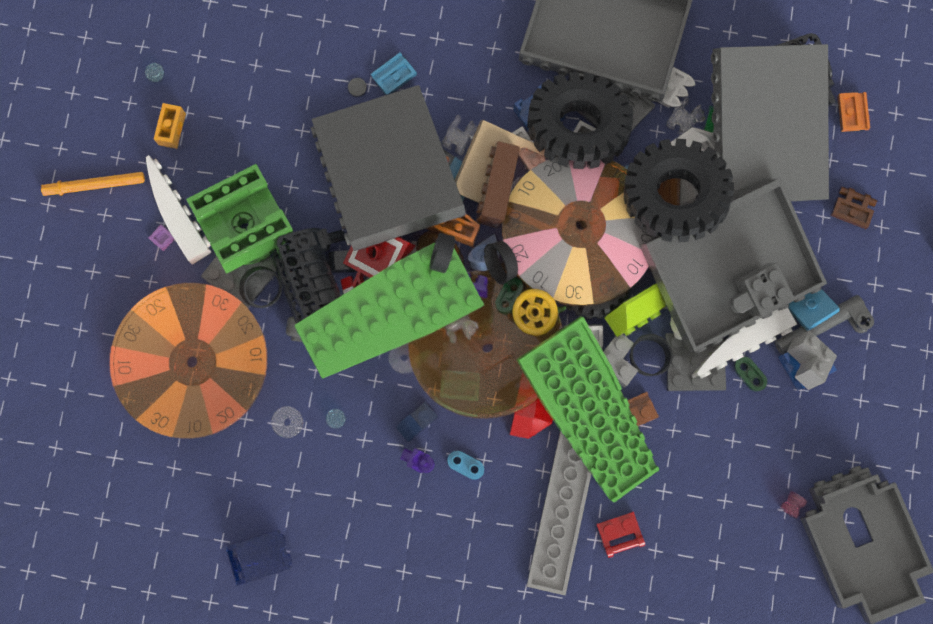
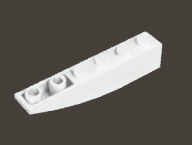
(177, 216)
(747, 339)

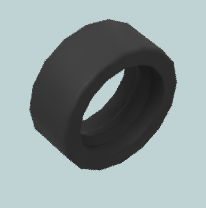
(442, 253)

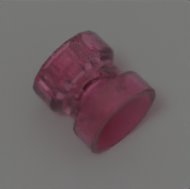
(793, 504)

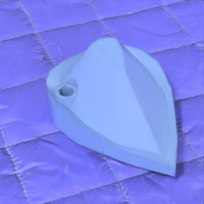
(476, 256)

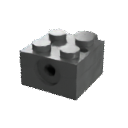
(762, 292)

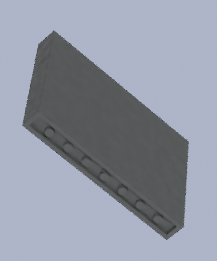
(614, 39)
(773, 117)
(386, 168)
(702, 273)

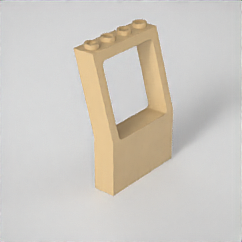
(472, 170)

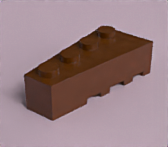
(498, 184)

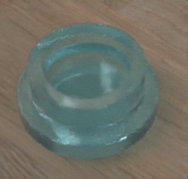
(154, 72)
(335, 418)

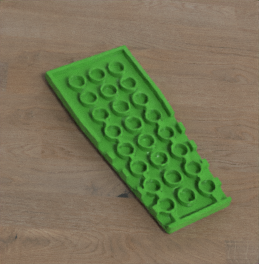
(388, 312)
(589, 407)

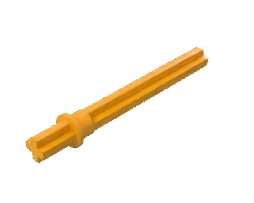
(92, 183)

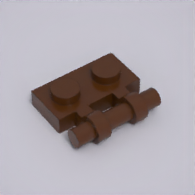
(852, 212)

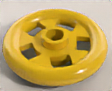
(548, 303)

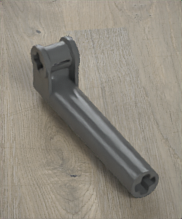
(851, 310)

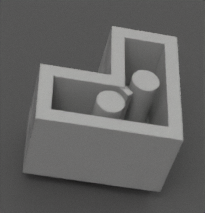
(615, 353)
(814, 358)

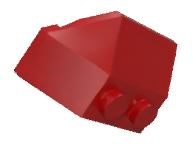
(530, 420)

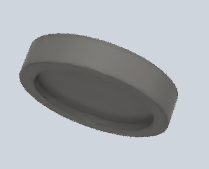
(357, 87)

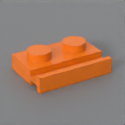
(853, 111)

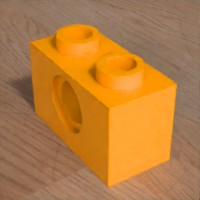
(169, 126)

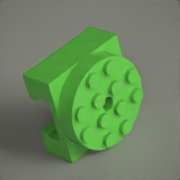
(235, 202)

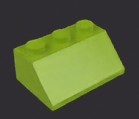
(636, 311)

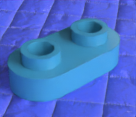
(465, 466)

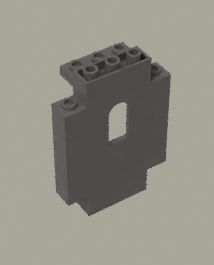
(876, 574)

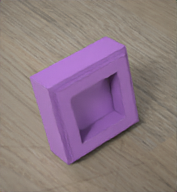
(161, 237)

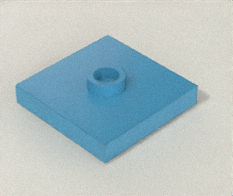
(813, 309)

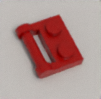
(618, 528)

